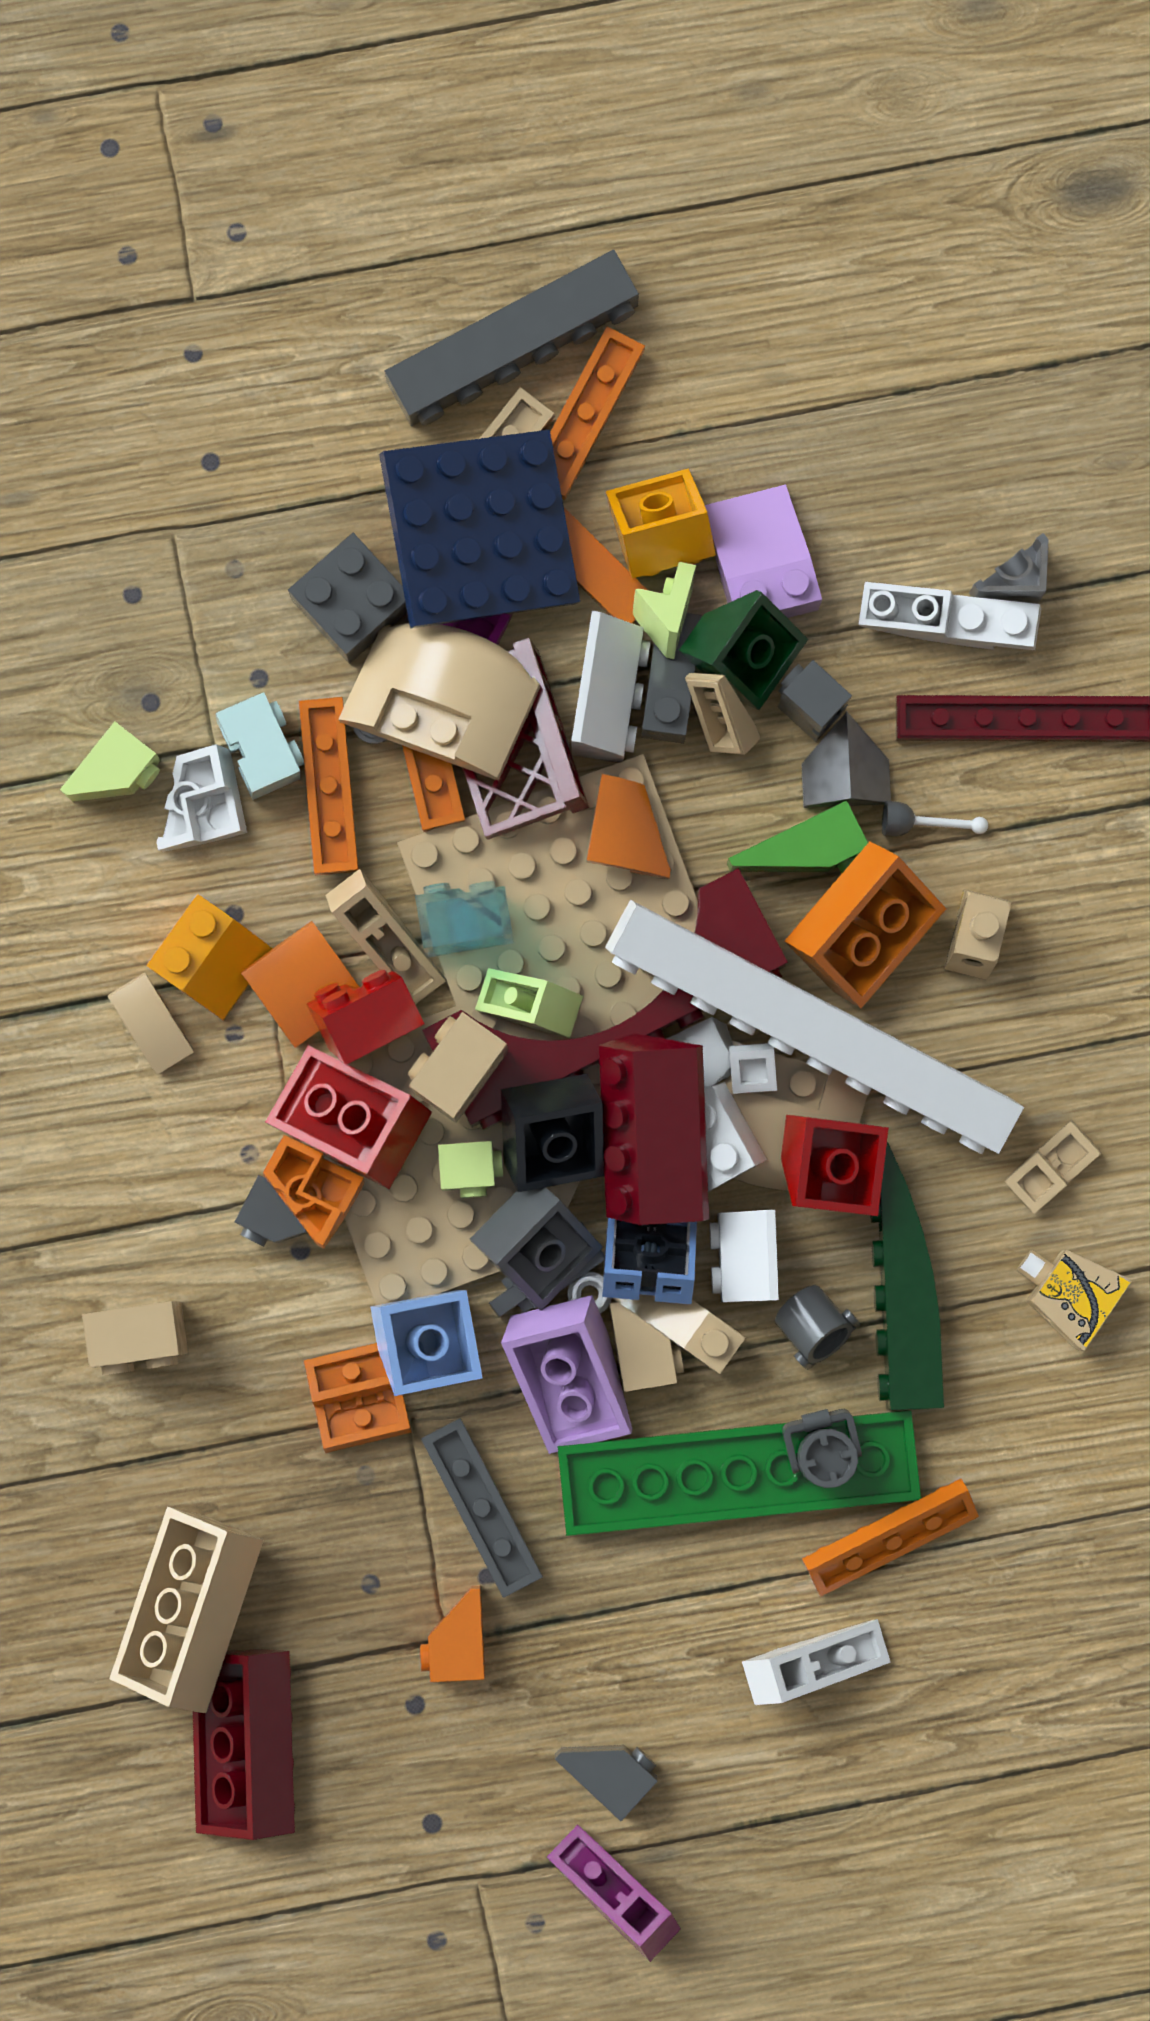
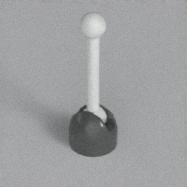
(900, 818)

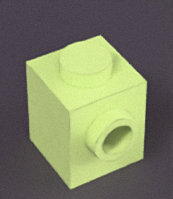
(469, 1167)

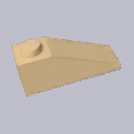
(383, 934)
(690, 1328)

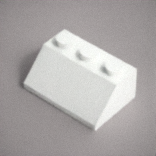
(609, 689)

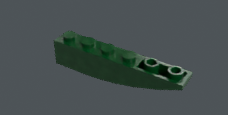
(907, 1301)

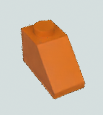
(457, 1642)

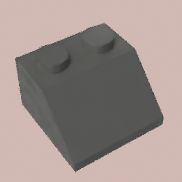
(536, 1244)

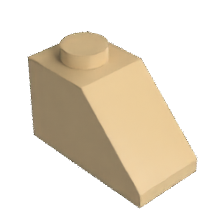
(643, 1352)

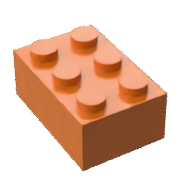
(865, 924)

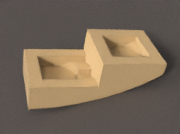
(150, 1023)
(1052, 1166)

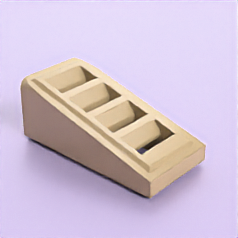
(725, 723)

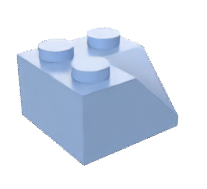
(427, 1341)

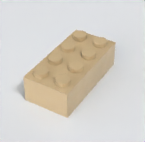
(186, 1610)

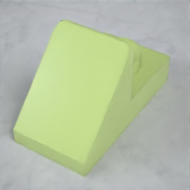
(664, 613)

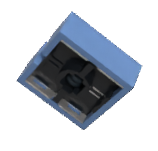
(650, 1261)

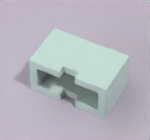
(256, 733)

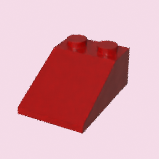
(349, 1116)

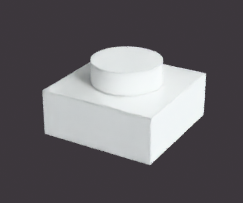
(753, 1068)

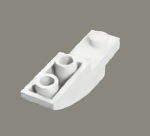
(948, 617)

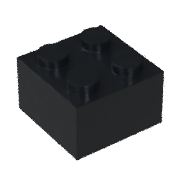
(552, 1132)

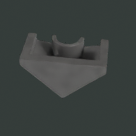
(1019, 578)
(846, 769)

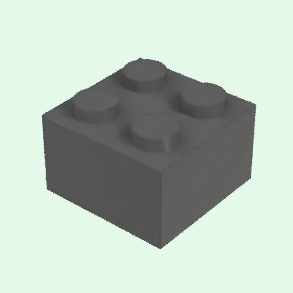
(349, 597)

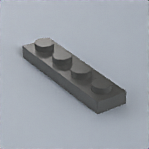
(481, 1507)

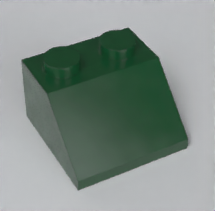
(747, 644)

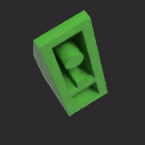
(814, 845)

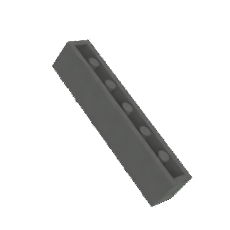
(512, 339)

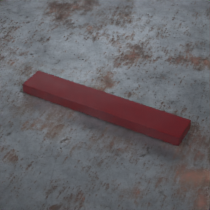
(1022, 718)

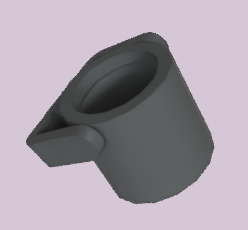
(815, 1325)
(825, 1454)

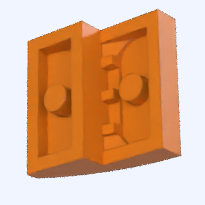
(292, 975)
(354, 1399)

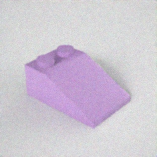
(764, 550)
(567, 1373)

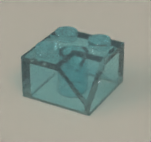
(463, 920)

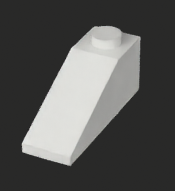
(815, 1663)

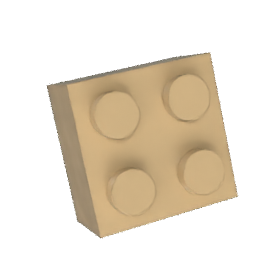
(457, 1066)
(135, 1334)

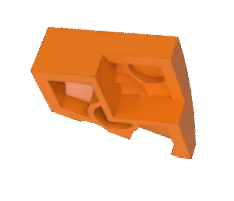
(626, 830)
(312, 1187)

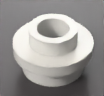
(593, 1279)

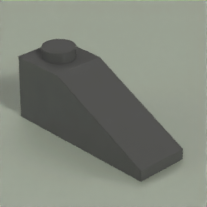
(668, 692)

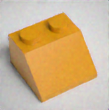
(661, 523)
(207, 956)

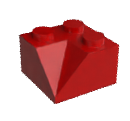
(364, 1017)
(834, 1164)

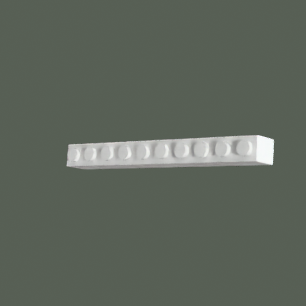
(813, 1027)

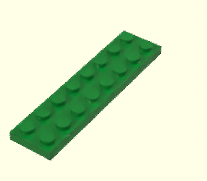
(727, 1475)

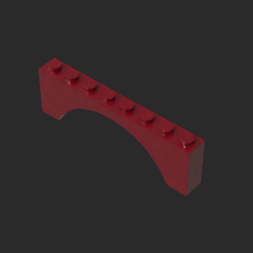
(724, 916)

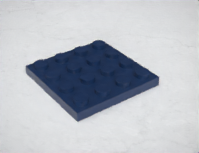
(479, 528)

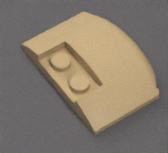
(443, 695)
(799, 1092)

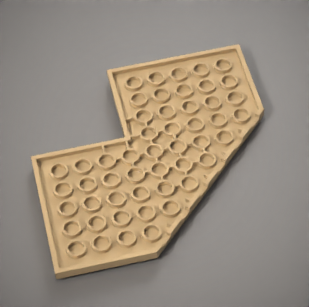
(561, 918)

